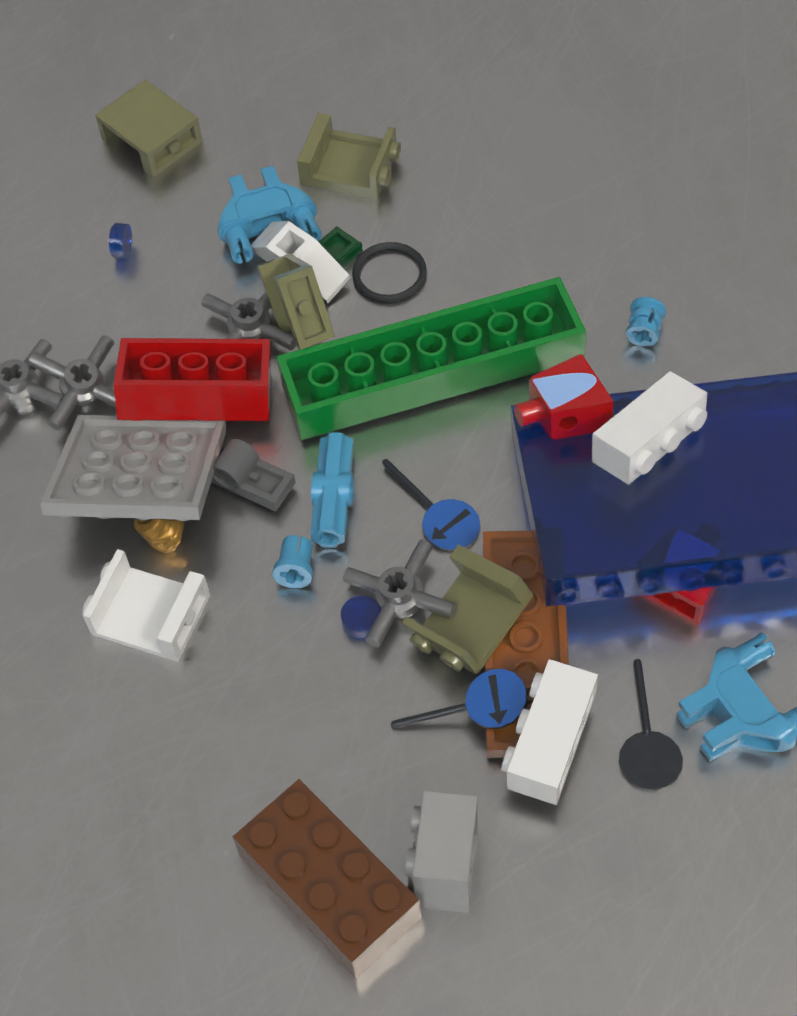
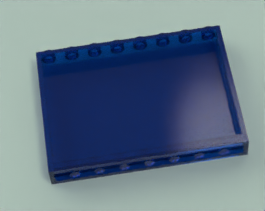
(697, 520)

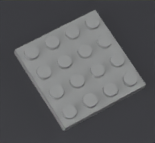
(134, 469)

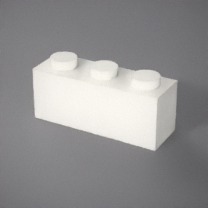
(649, 427)
(550, 731)

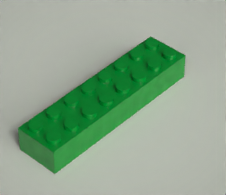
(431, 357)

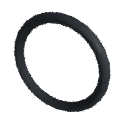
(392, 297)

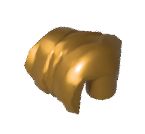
(160, 534)

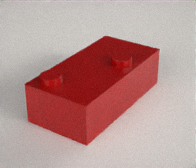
(193, 379)

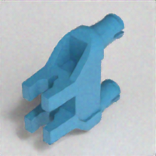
(254, 210)
(739, 705)

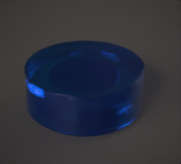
(120, 240)
(359, 615)

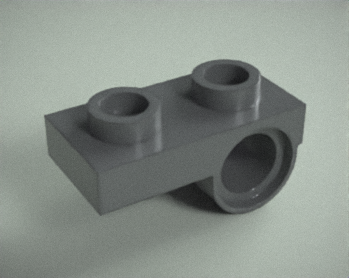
(247, 475)

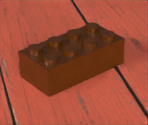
(328, 878)

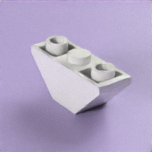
(286, 238)

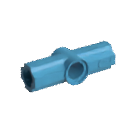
(332, 490)

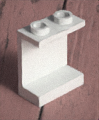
(145, 608)

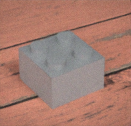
(443, 851)

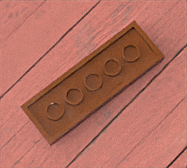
(534, 636)

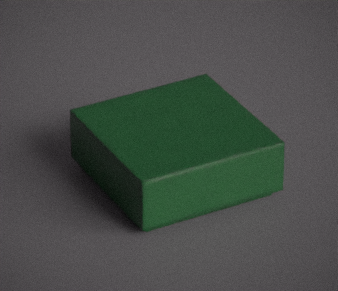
(341, 246)

